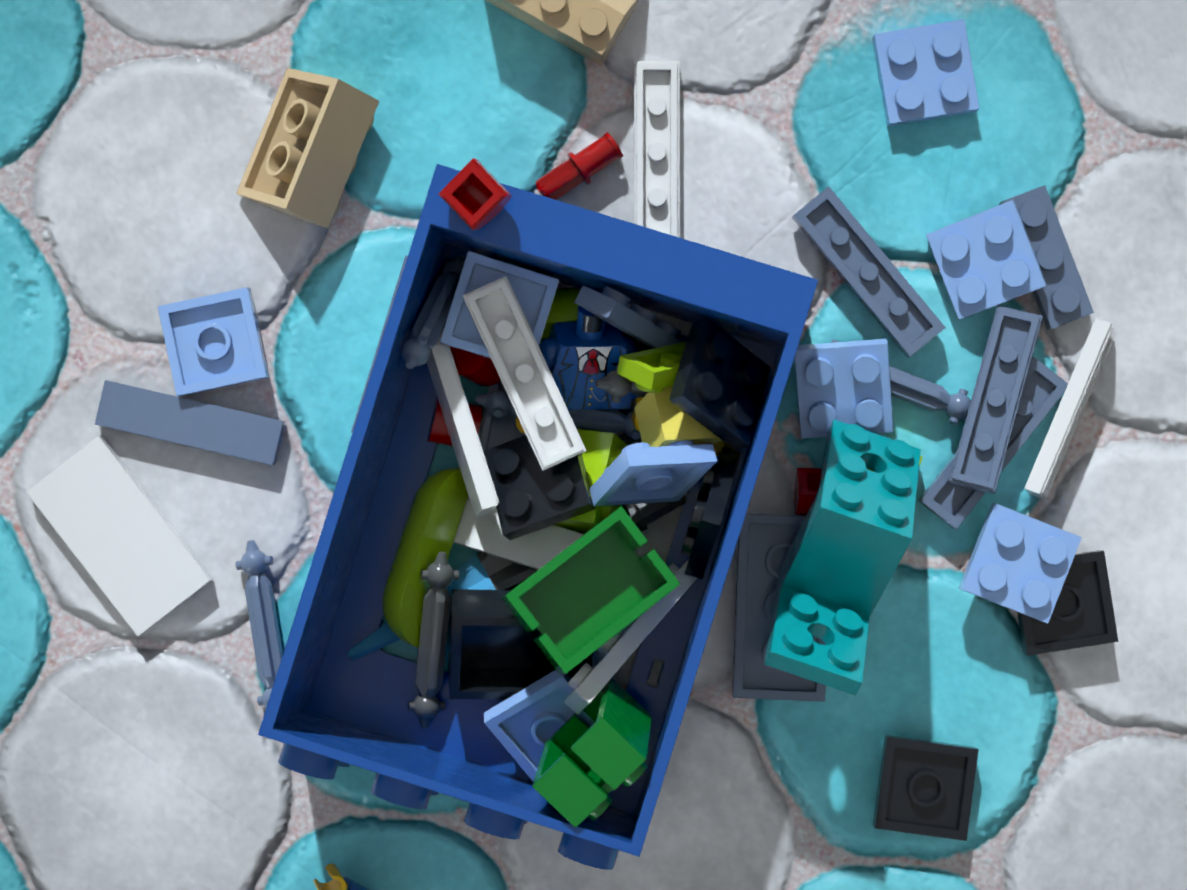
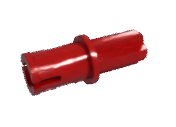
(579, 168)

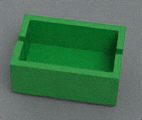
(590, 591)
(589, 762)

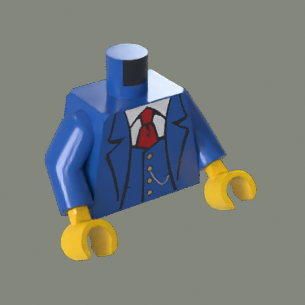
(582, 354)

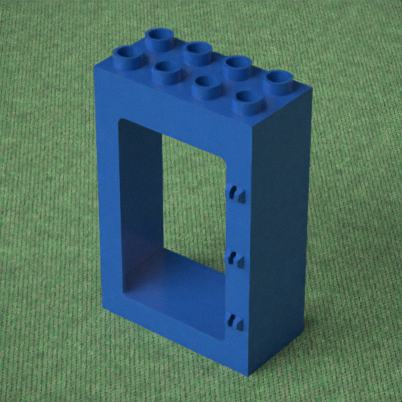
(357, 710)

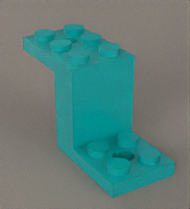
(843, 557)

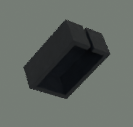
(491, 649)

